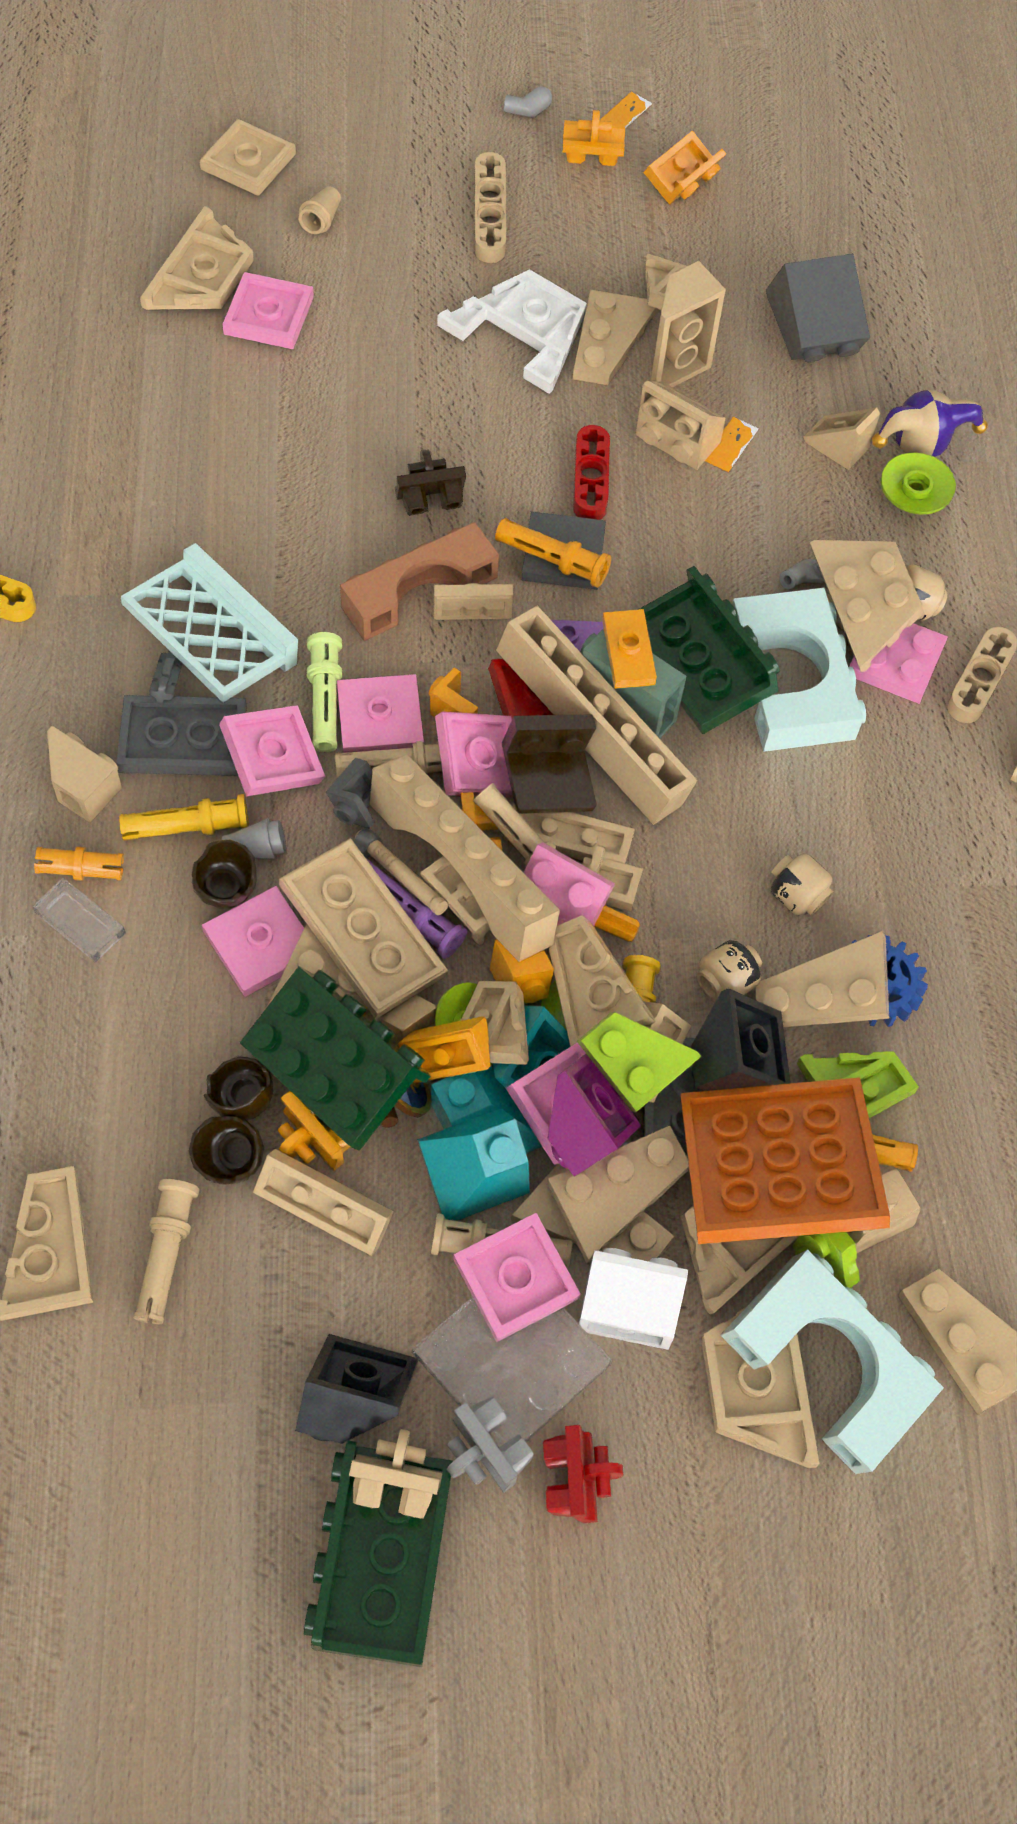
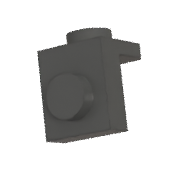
(352, 794)

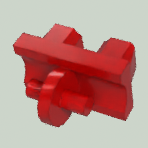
(576, 1453)

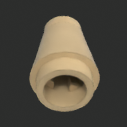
(318, 211)

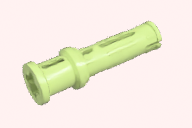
(324, 675)

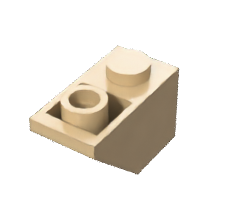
(79, 776)

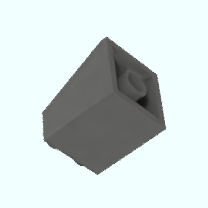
(819, 307)

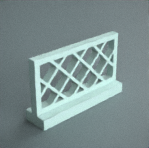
(238, 611)

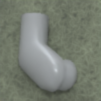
(529, 105)
(803, 572)

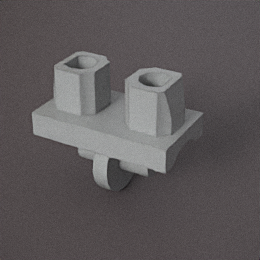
(501, 1462)

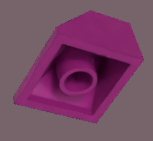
(587, 1117)

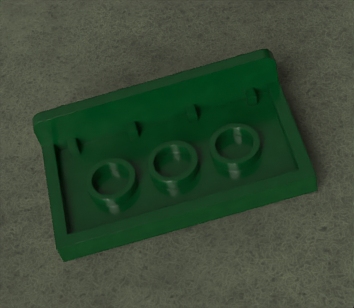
(714, 651)
(333, 1055)
(376, 1570)

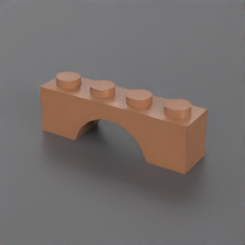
(454, 559)

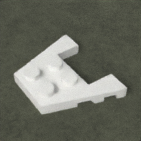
(530, 311)

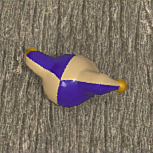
(928, 422)

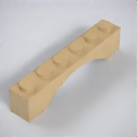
(512, 904)

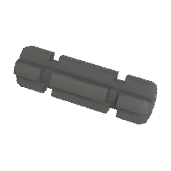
(165, 677)

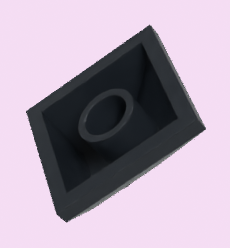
(740, 1045)
(353, 1389)

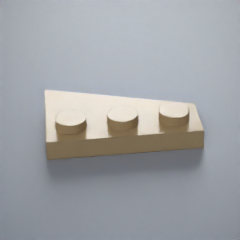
(608, 333)
(591, 980)

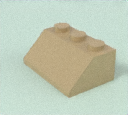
(687, 325)

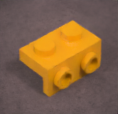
(682, 167)

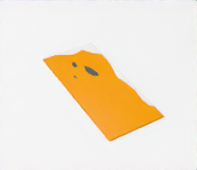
(627, 110)
(733, 442)

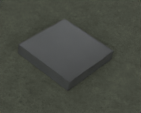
(565, 529)

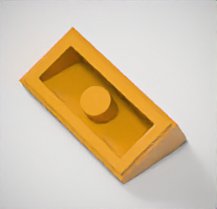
(452, 1047)

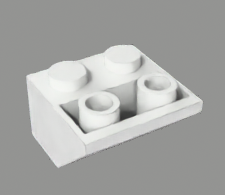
(633, 1298)

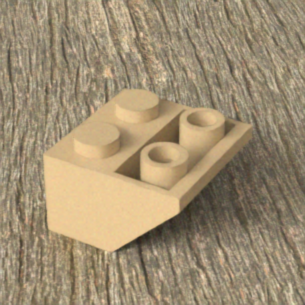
(678, 424)

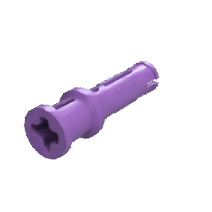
(433, 927)

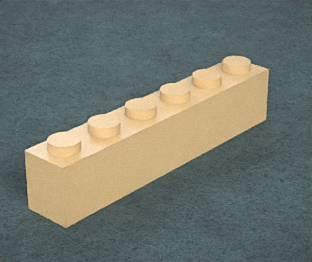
(621, 740)

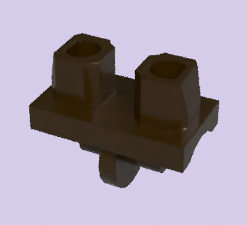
(430, 478)

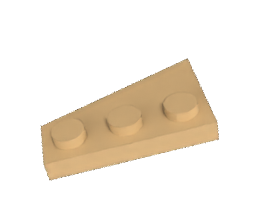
(833, 987)
(617, 1188)
(642, 1238)
(49, 1249)
(966, 1337)

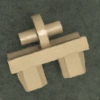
(373, 1473)

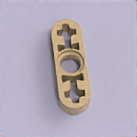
(982, 689)

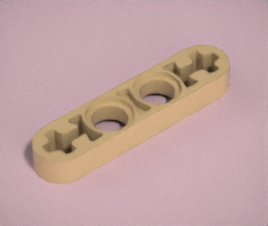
(490, 207)

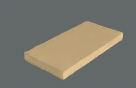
(363, 928)

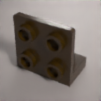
(549, 763)

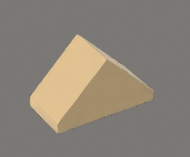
(844, 435)

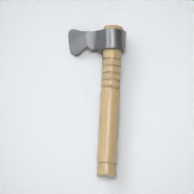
(372, 845)

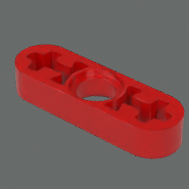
(598, 461)

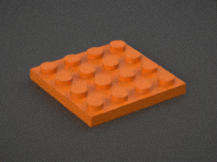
(782, 1161)

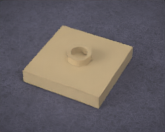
(247, 157)

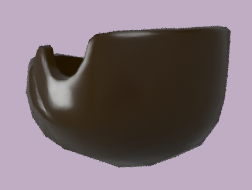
(224, 874)
(240, 1088)
(226, 1149)

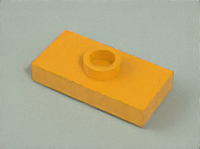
(629, 648)

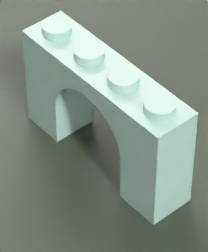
(807, 625)
(894, 1382)

